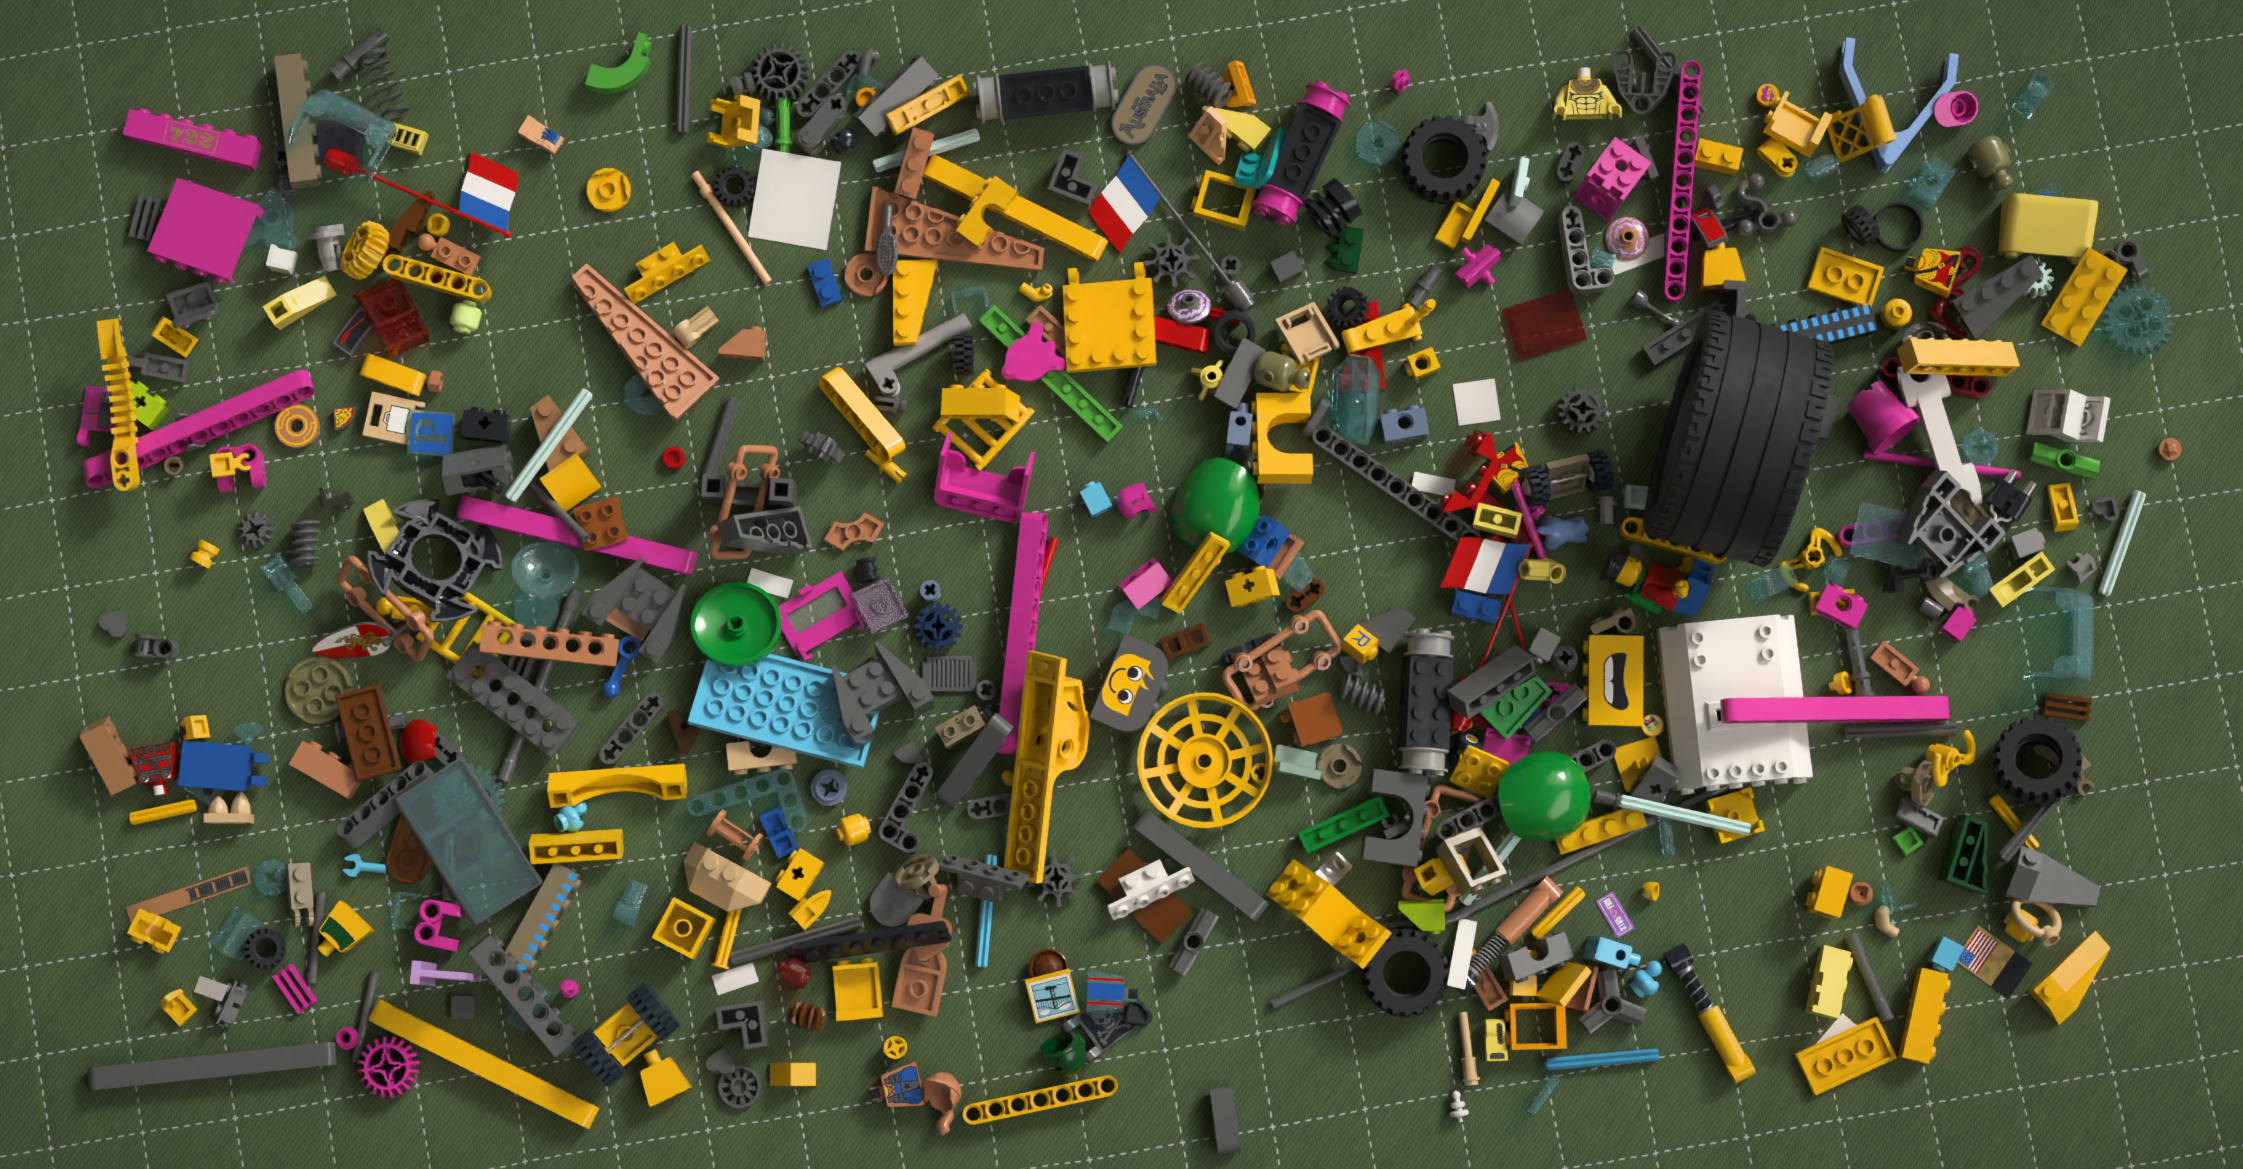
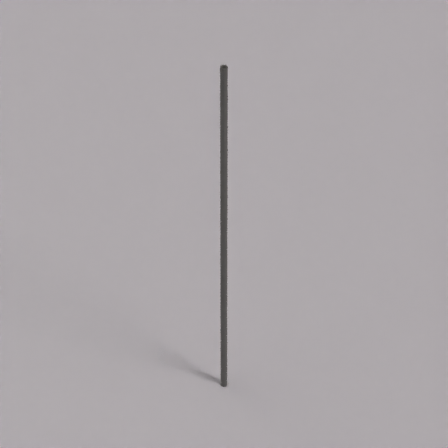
(1500, 894)

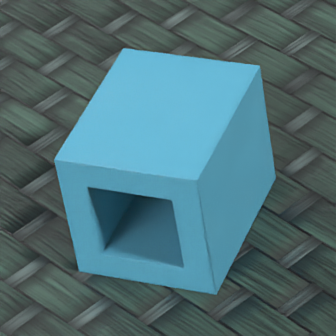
(1095, 499)
(1945, 955)

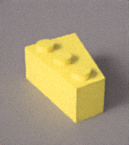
(1829, 982)

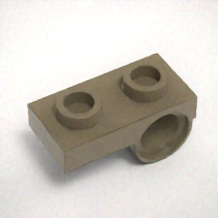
(1601, 624)

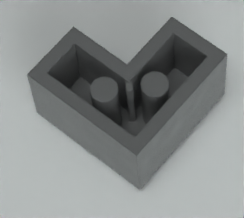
(1068, 185)
(748, 1016)

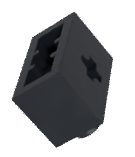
(496, 433)

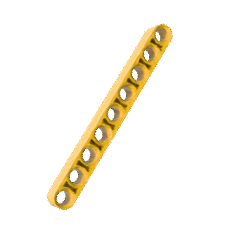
(1020, 211)

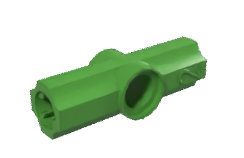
(2078, 464)

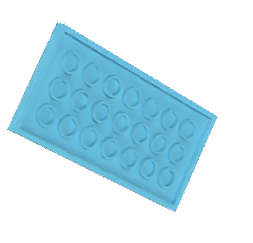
(779, 706)

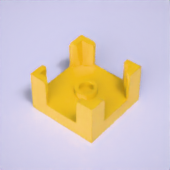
(738, 122)
(1736, 807)

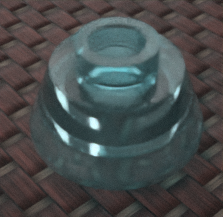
(764, 140)

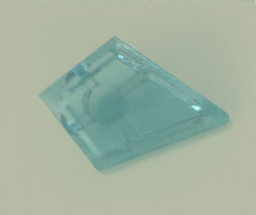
(1298, 573)

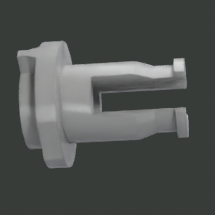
(328, 245)

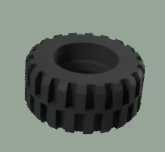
(1446, 131)
(2046, 734)
(1431, 987)

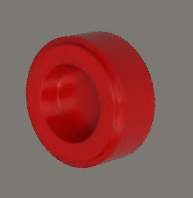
(673, 458)

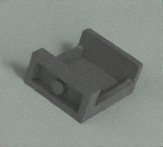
(1737, 292)

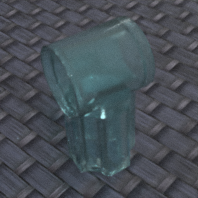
(1978, 575)
(628, 908)

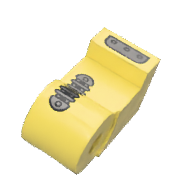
(1495, 1040)

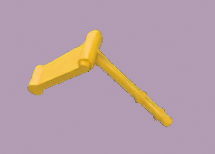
(1388, 329)

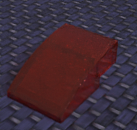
(394, 317)

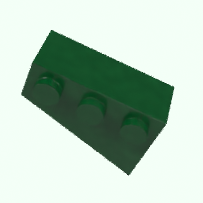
(1966, 855)

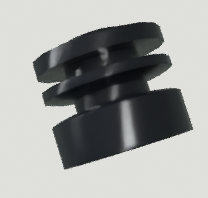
(1328, 211)

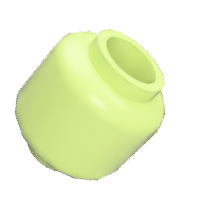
(465, 317)

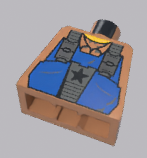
(900, 1087)

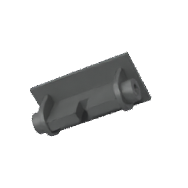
(225, 1010)

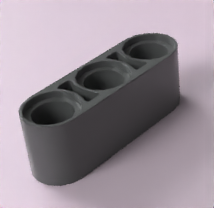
(1225, 1120)

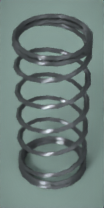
(385, 111)

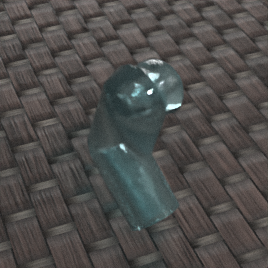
(766, 115)

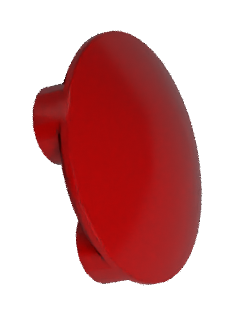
(418, 741)

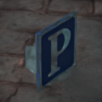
(430, 433)

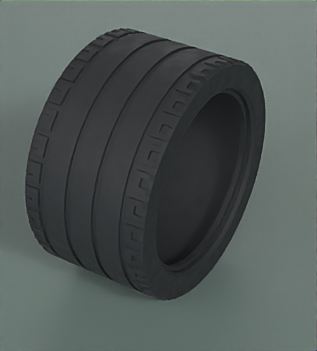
(1738, 438)

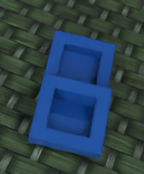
(778, 832)

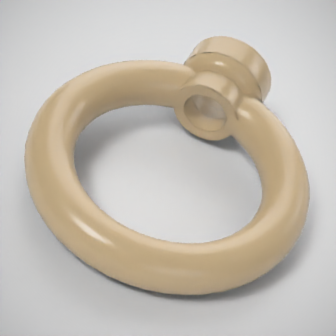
(2047, 934)

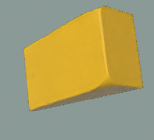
(2062, 507)

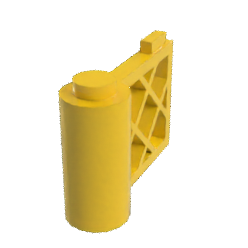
(1876, 125)

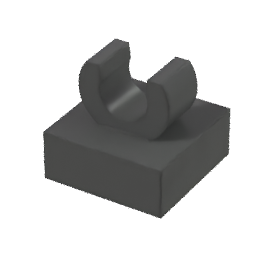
(1393, 830)

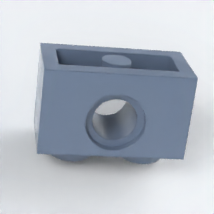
(1393, 433)

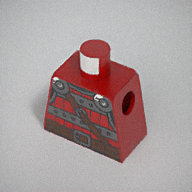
(156, 765)

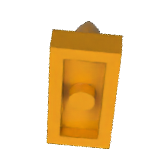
(1242, 92)

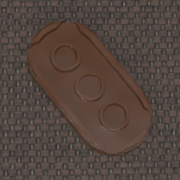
(406, 856)

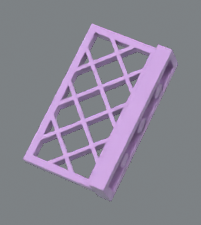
(426, 974)

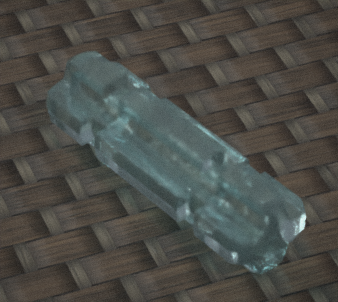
(1666, 836)

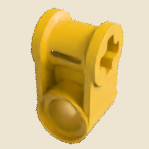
(1775, 155)

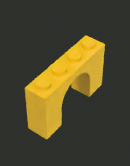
(1271, 464)

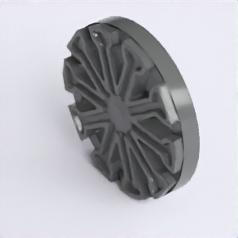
(740, 1087)

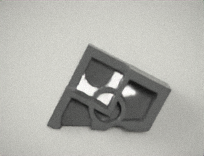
(1389, 627)

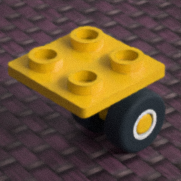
(1473, 767)

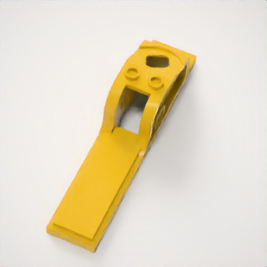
(1041, 764)

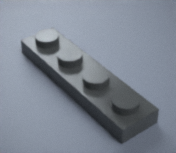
(1677, 337)

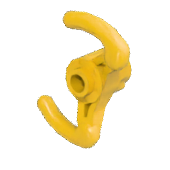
(1816, 552)
(1947, 758)

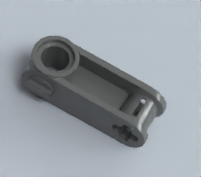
(820, 125)

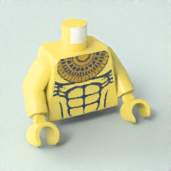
(1585, 99)

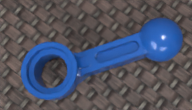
(611, 688)

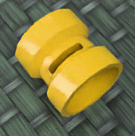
(204, 553)

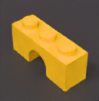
(973, 224)

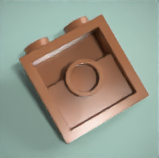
(1272, 676)

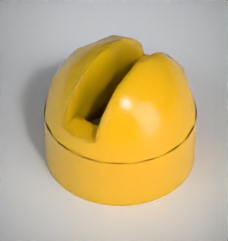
(1651, 890)

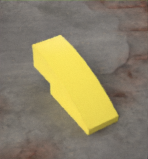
(382, 524)
(2021, 579)

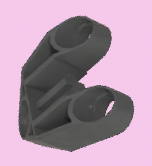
(1662, 82)

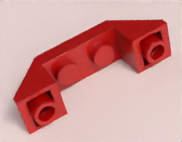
(1485, 449)

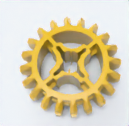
(364, 250)

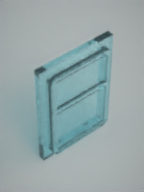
(1877, 535)

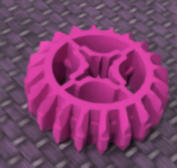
(389, 1077)

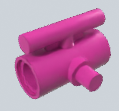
(1477, 266)

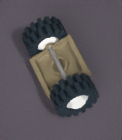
(1566, 477)

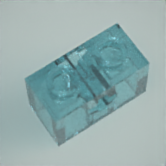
(1936, 170)

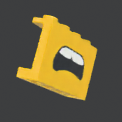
(1613, 680)

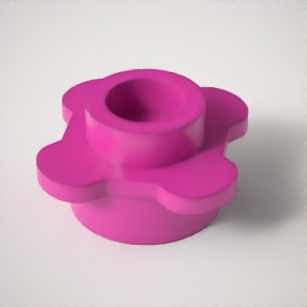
(1400, 80)

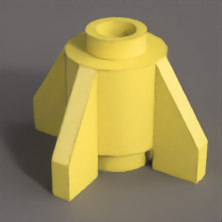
(1208, 385)

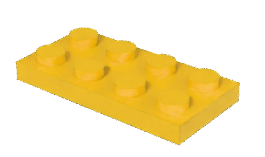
(2084, 296)

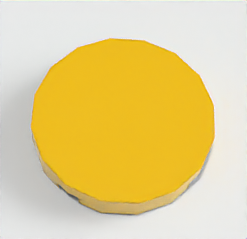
(608, 190)

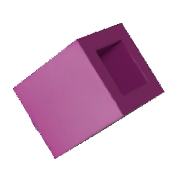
(1958, 624)

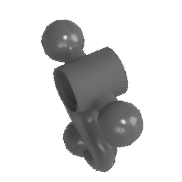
(1745, 227)

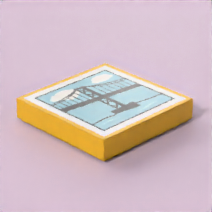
(1052, 995)

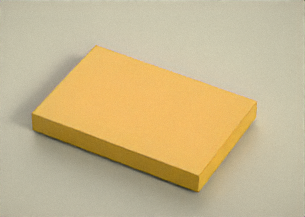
(1844, 277)

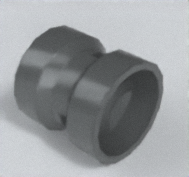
(737, 84)

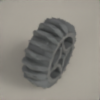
(787, 68)

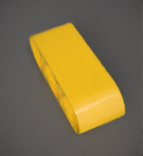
(393, 375)

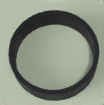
(1915, 212)

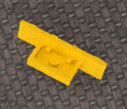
(663, 269)

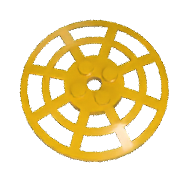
(1208, 745)

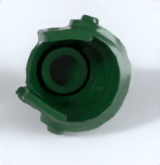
(1067, 1051)

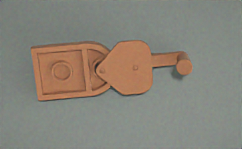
(922, 982)

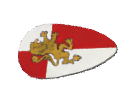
(353, 641)

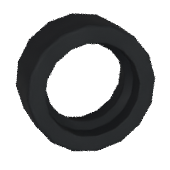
(1232, 315)

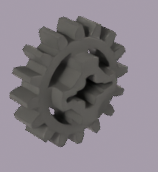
(1572, 408)
(820, 446)

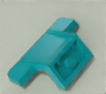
(1255, 169)

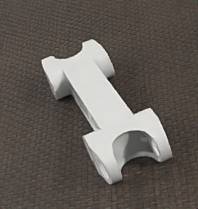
(1928, 399)

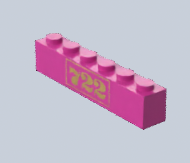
(192, 139)

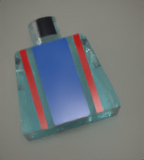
(1107, 993)

